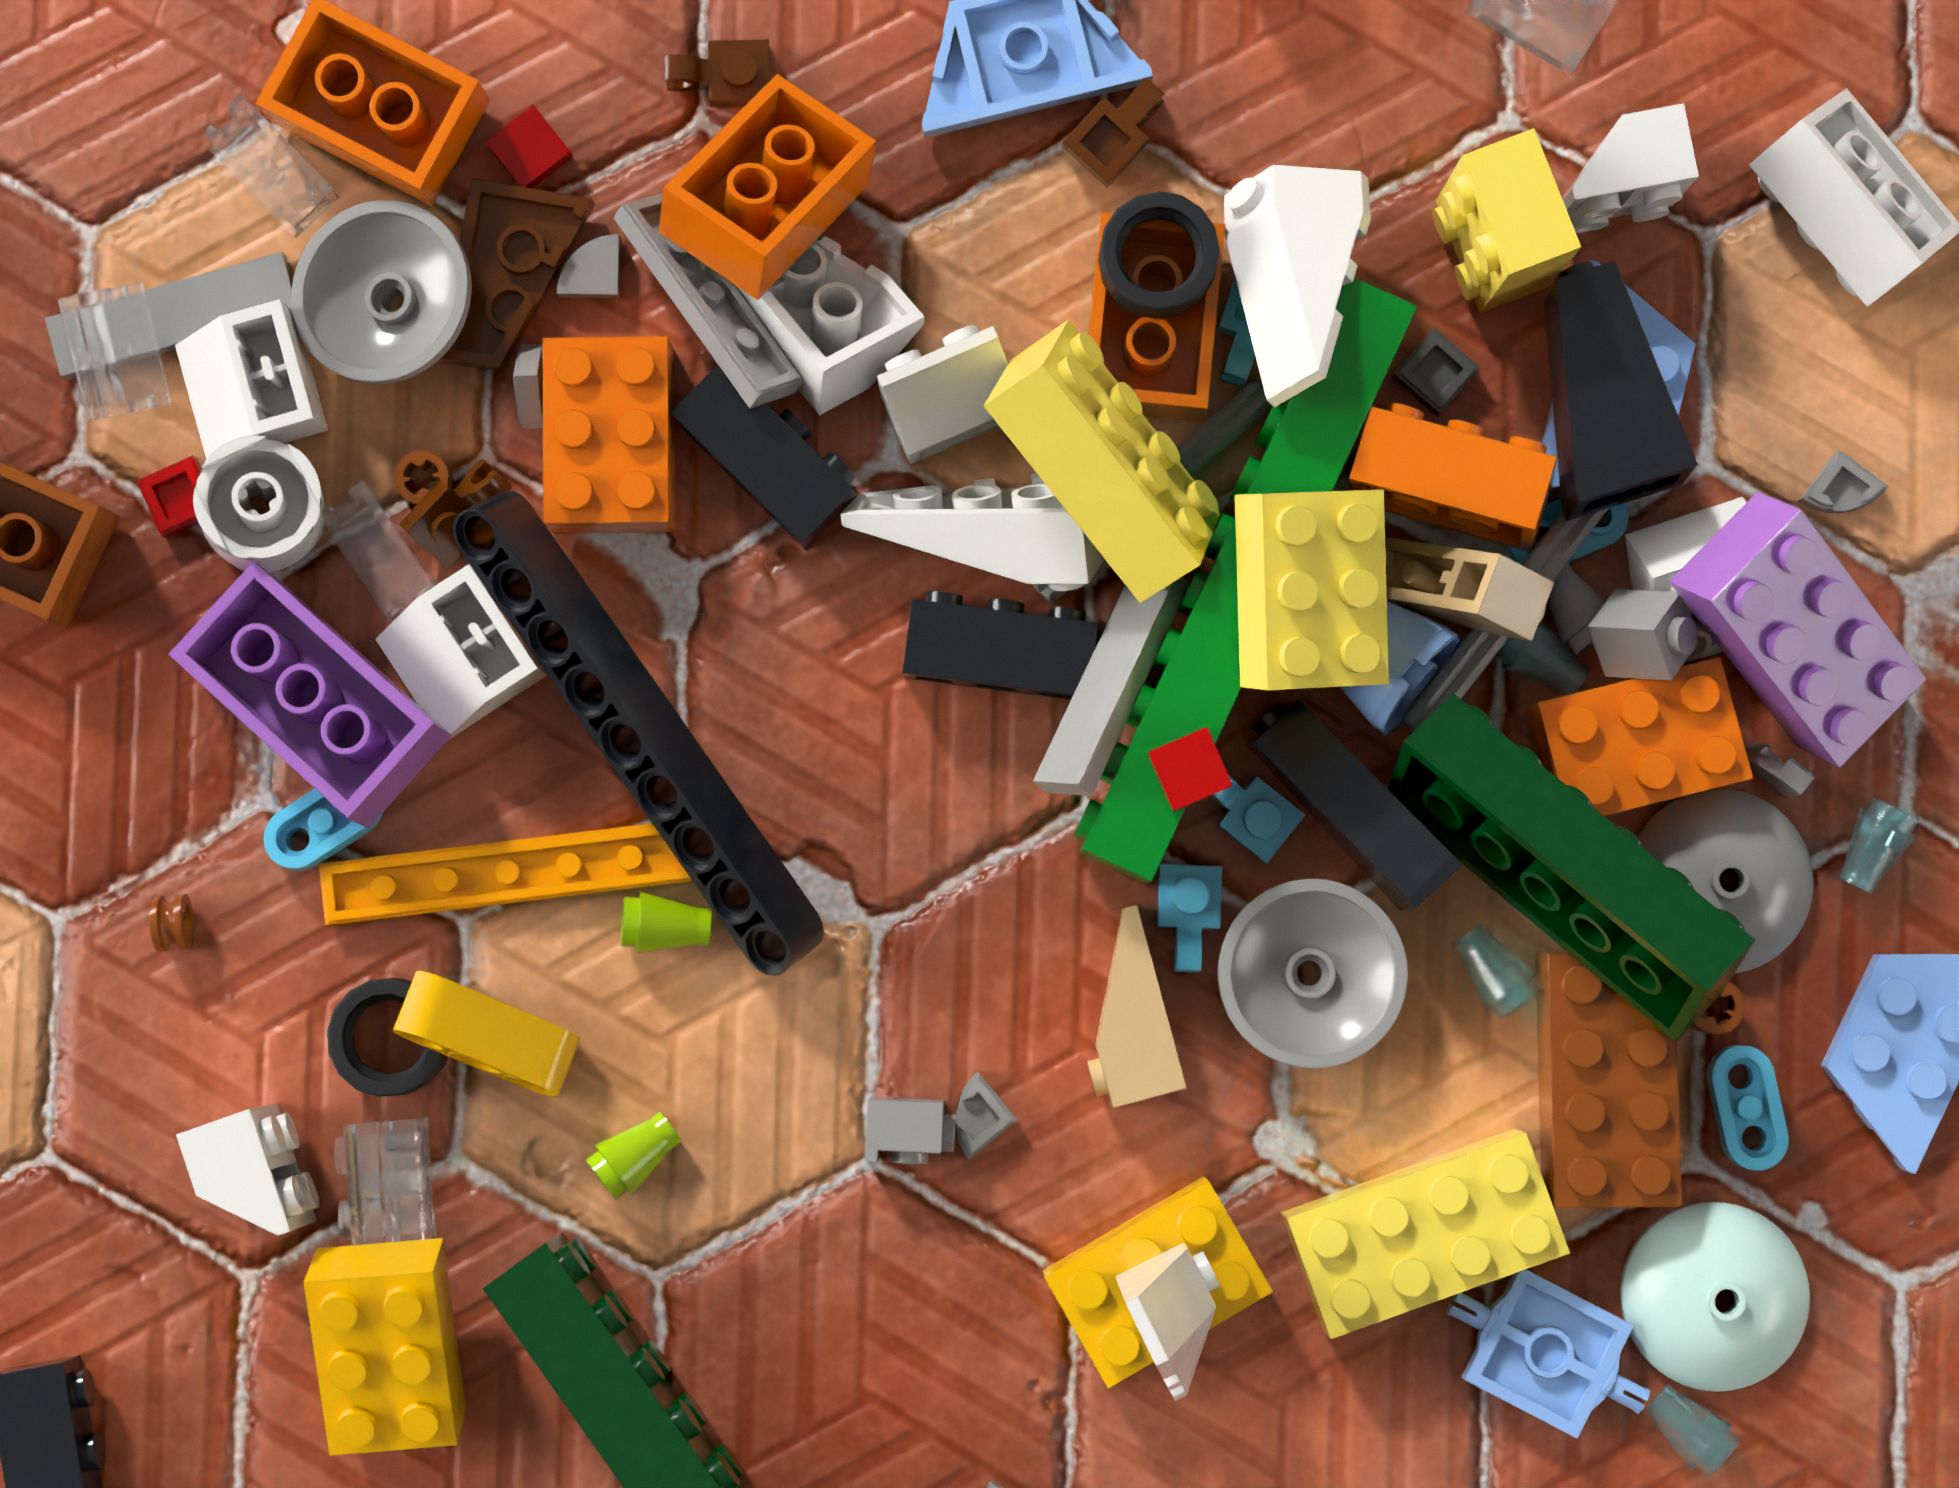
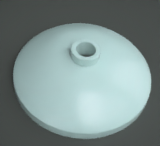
(1673, 1287)

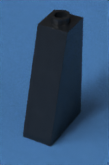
(1608, 397)
(1353, 806)

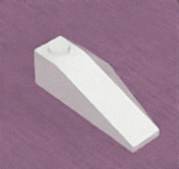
(1290, 256)
(836, 322)
(994, 529)
(1172, 1311)

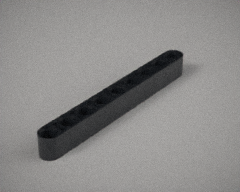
(638, 731)

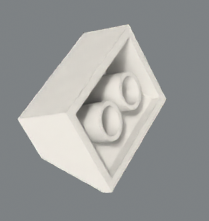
(1855, 197)

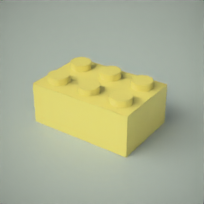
(1505, 222)
(1311, 589)

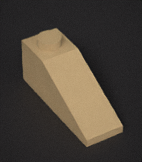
(1466, 587)
(1134, 1033)

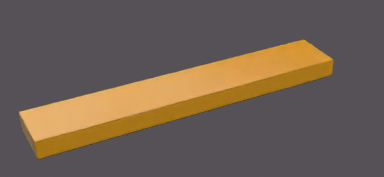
(497, 874)

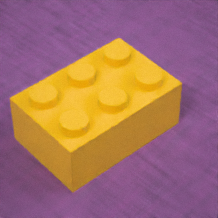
(1092, 1298)
(385, 1346)

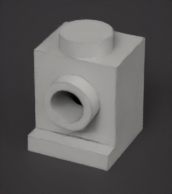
(908, 1129)

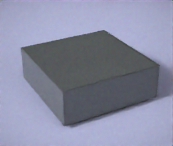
(1436, 372)

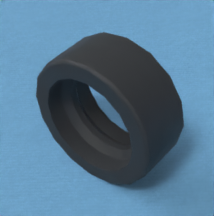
(1169, 208)
(345, 1057)

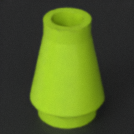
(662, 924)
(632, 1155)

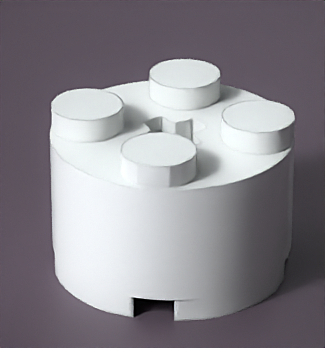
(281, 476)

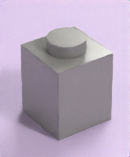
(1643, 634)

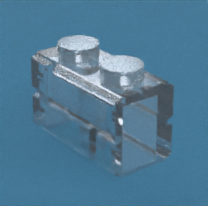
(386, 1181)

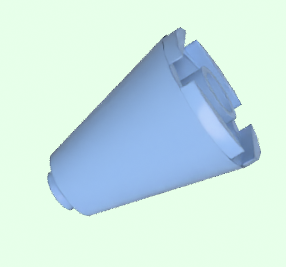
(1414, 656)

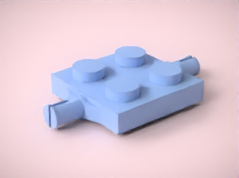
(1547, 1352)

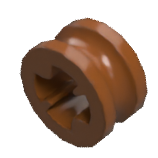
(423, 460)
(171, 922)
(1732, 1016)

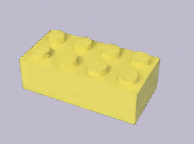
(1104, 460)
(1425, 1233)

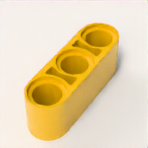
(486, 1034)

